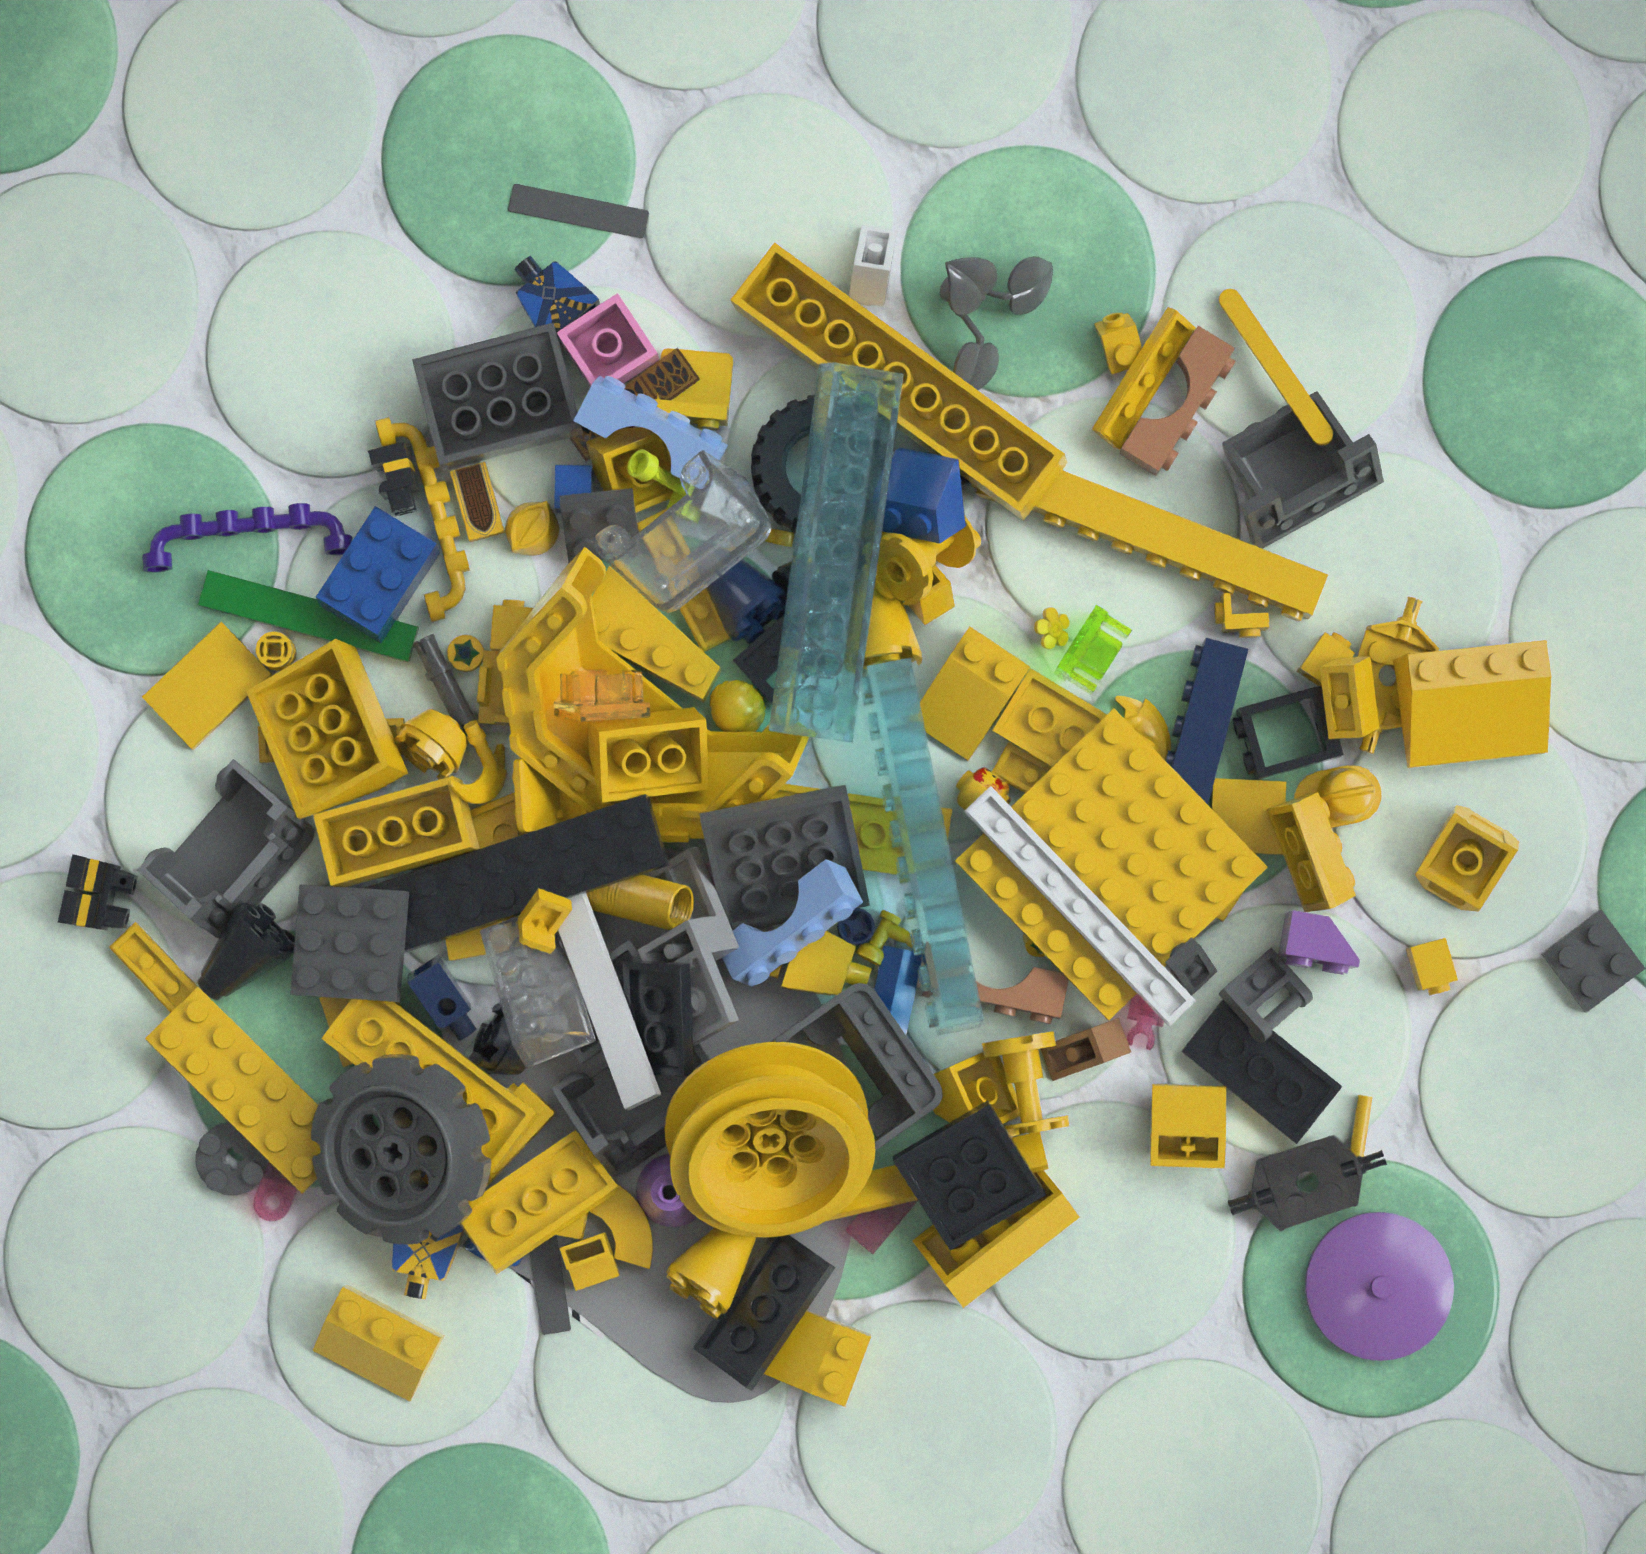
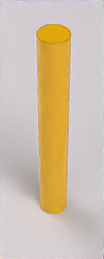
(1361, 1124)

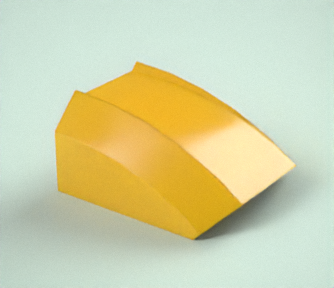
(1466, 859)

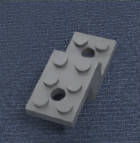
(698, 942)

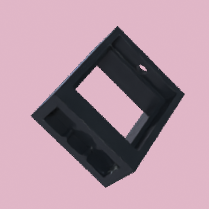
(1253, 757)

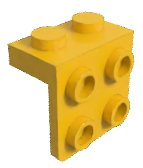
(709, 398)
(539, 800)

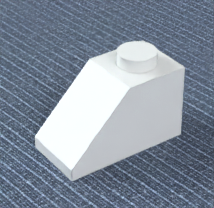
(872, 265)

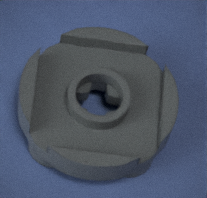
(220, 1176)

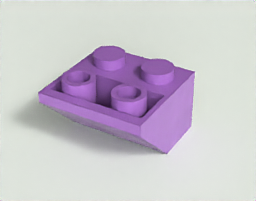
(1315, 939)

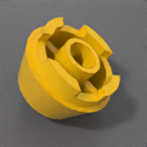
(433, 742)

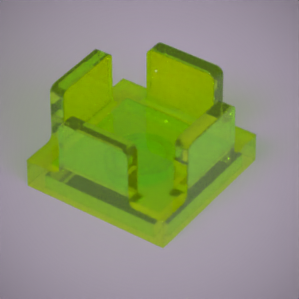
(1092, 650)

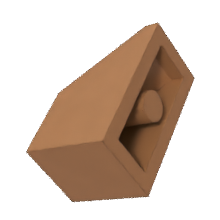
(1086, 1049)

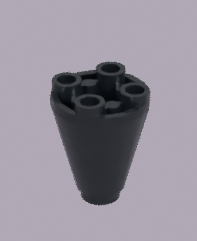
(245, 950)

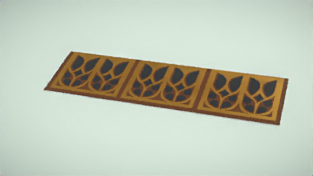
(666, 377)

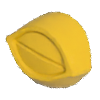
(532, 528)

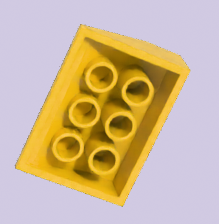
(1474, 703)
(326, 730)

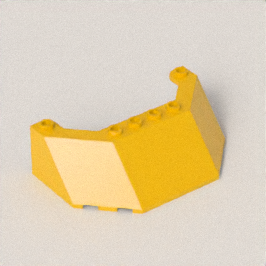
(564, 638)

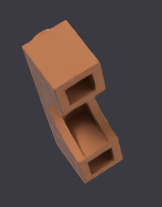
(1153, 439)
(1039, 993)

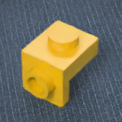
(1119, 341)
(1246, 625)
(542, 919)

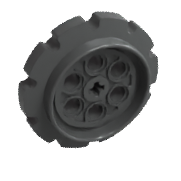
(401, 1149)

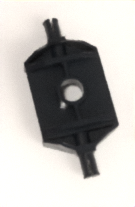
(1285, 1204)

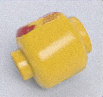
(975, 784)

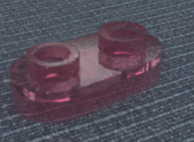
(274, 1184)

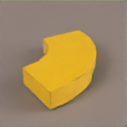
(629, 1228)

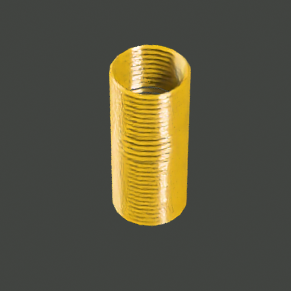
(645, 901)

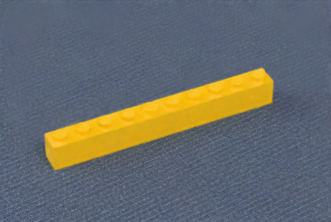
(1180, 543)

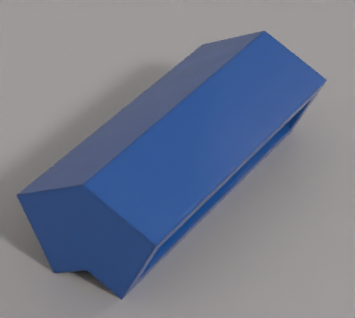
(898, 982)

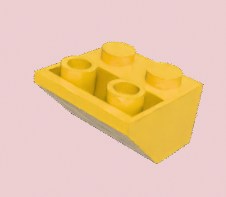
(1188, 1126)

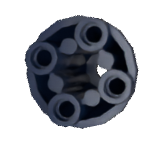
(746, 601)

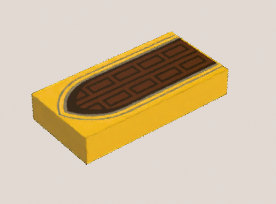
(477, 502)

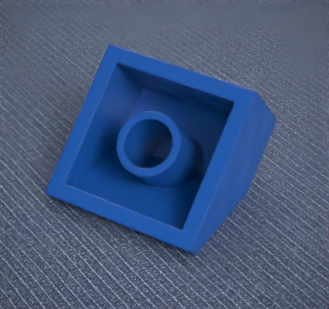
(924, 496)

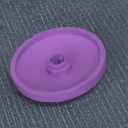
(1379, 1286)

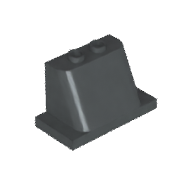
(1293, 477)

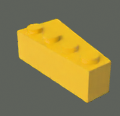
(649, 640)

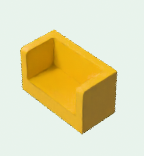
(1349, 697)

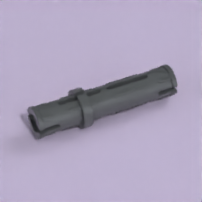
(444, 681)

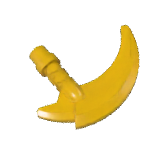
(1147, 722)
(493, 774)

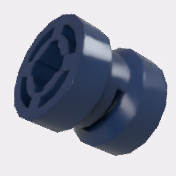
(857, 922)

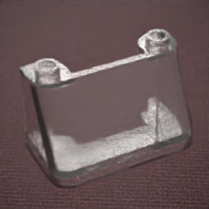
(692, 539)

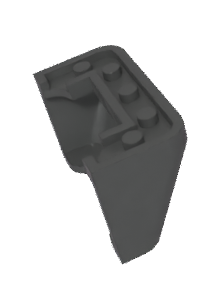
(232, 852)
(614, 1134)

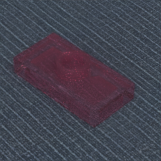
(875, 1226)

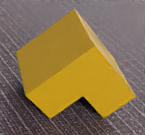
(590, 1261)

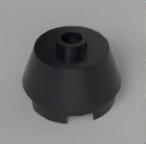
(496, 1048)

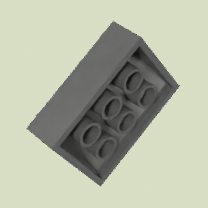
(497, 396)

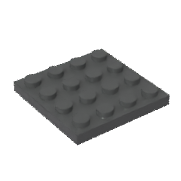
(771, 844)

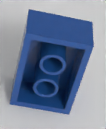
(378, 574)

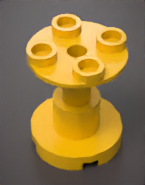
(907, 563)
(1022, 1068)

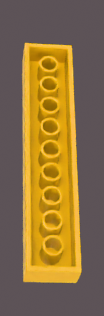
(935, 403)

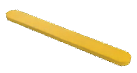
(1276, 367)

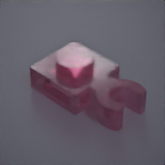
(1145, 1018)

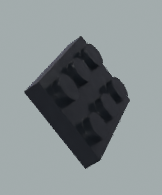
(662, 1013)

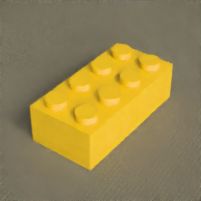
(395, 833)

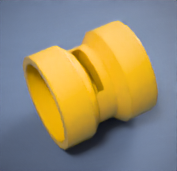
(280, 655)

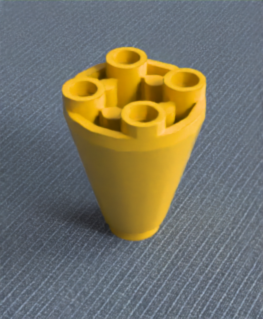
(711, 1270)

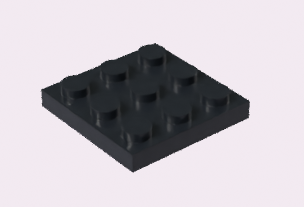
(968, 1175)

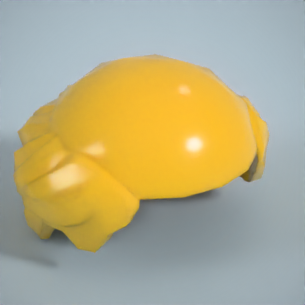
(737, 707)

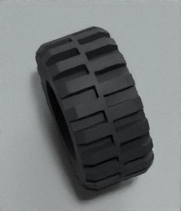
(770, 458)

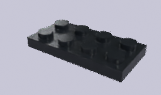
(1265, 1075)
(764, 1309)

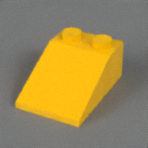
(970, 692)
(821, 1357)

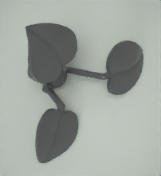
(967, 287)

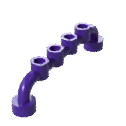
(229, 524)

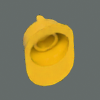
(1348, 790)

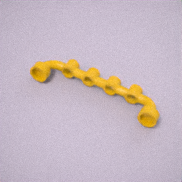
(445, 527)

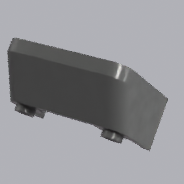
(883, 1052)

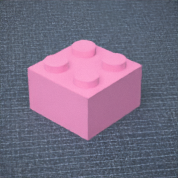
(608, 343)

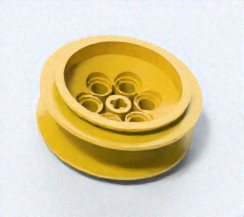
(769, 1139)

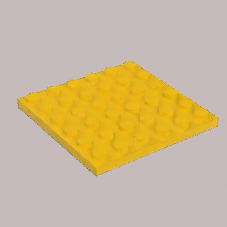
(1133, 841)

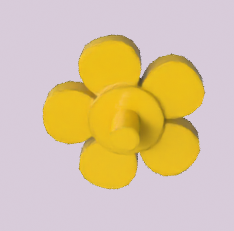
(1052, 628)

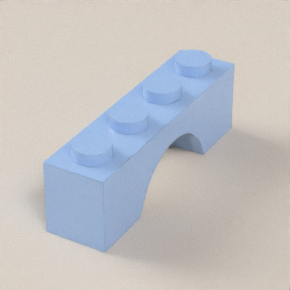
(612, 408)
(823, 900)

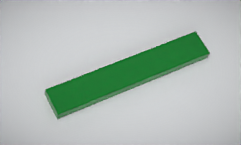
(298, 615)

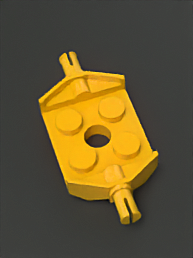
(1384, 644)

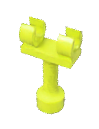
(646, 466)

